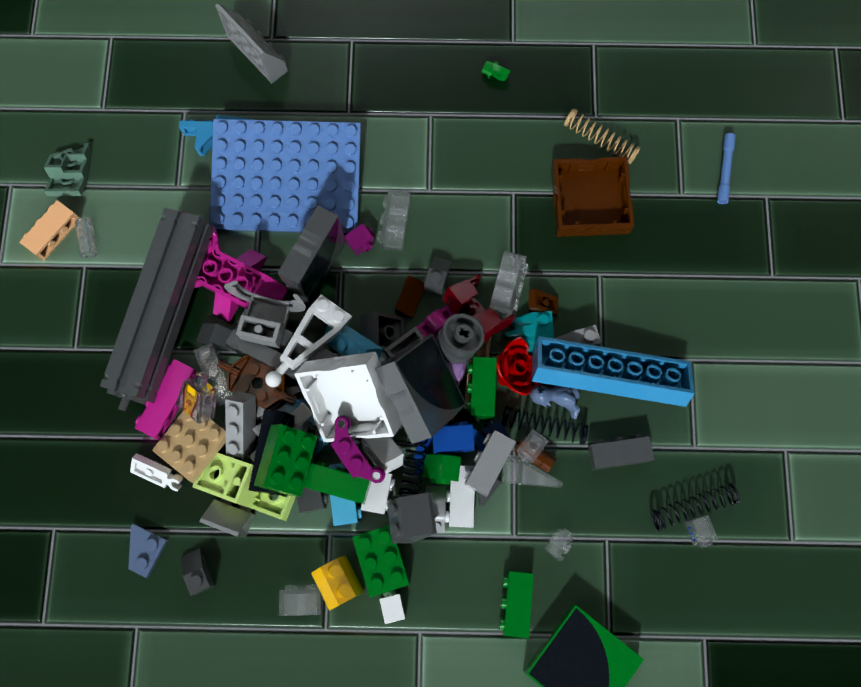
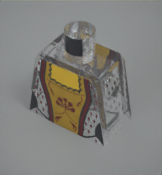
(198, 398)

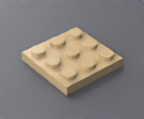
(190, 445)

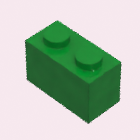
(441, 468)

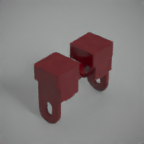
(460, 297)

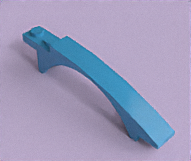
(203, 131)

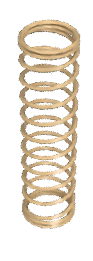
(569, 120)

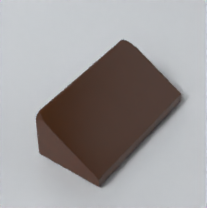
(409, 297)

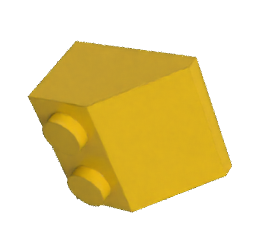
(337, 582)

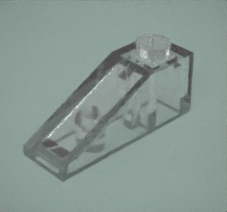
(522, 473)

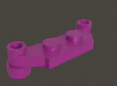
(352, 455)

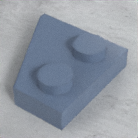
(144, 550)

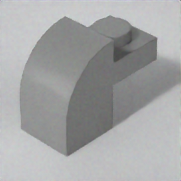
(438, 496)

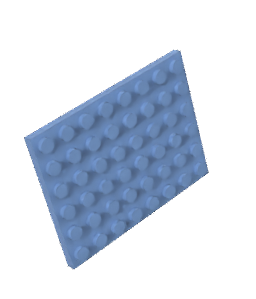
(279, 171)

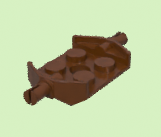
(244, 373)

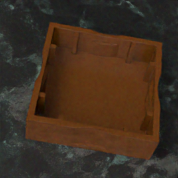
(592, 197)

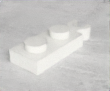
(155, 472)

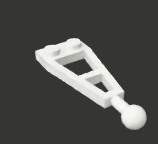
(328, 313)

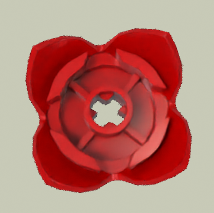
(515, 367)

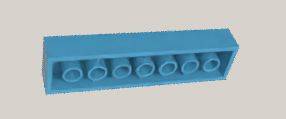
(612, 371)

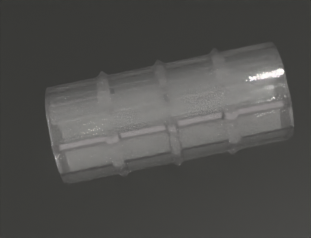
(86, 237)

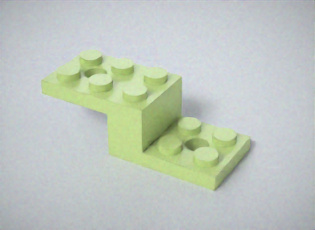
(234, 484)

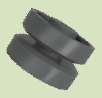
(460, 338)

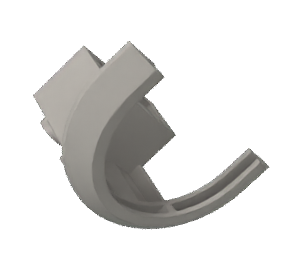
(265, 316)

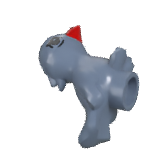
(560, 395)

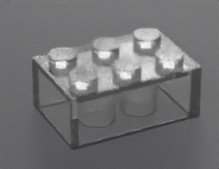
(509, 284)

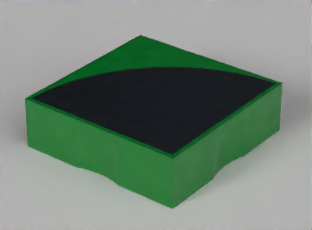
(582, 655)

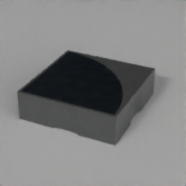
(313, 255)
(421, 388)

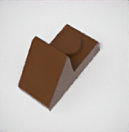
(542, 301)

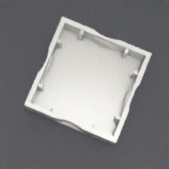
(351, 389)

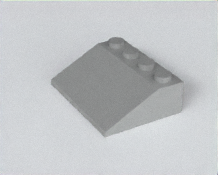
(252, 44)

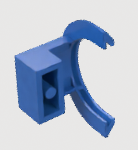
(452, 439)

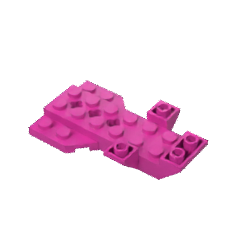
(242, 269)

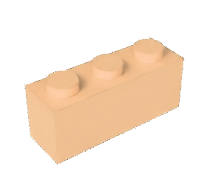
(49, 230)

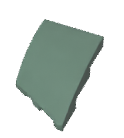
(68, 171)

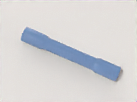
(724, 188)

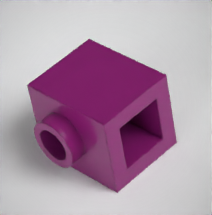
(360, 239)

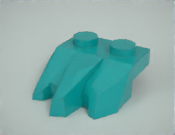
(531, 326)

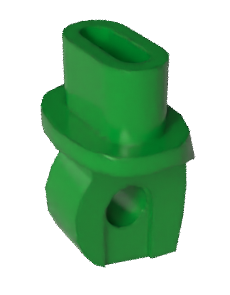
(495, 70)

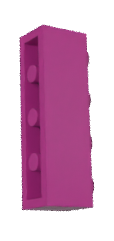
(161, 413)

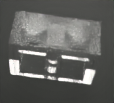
(300, 601)

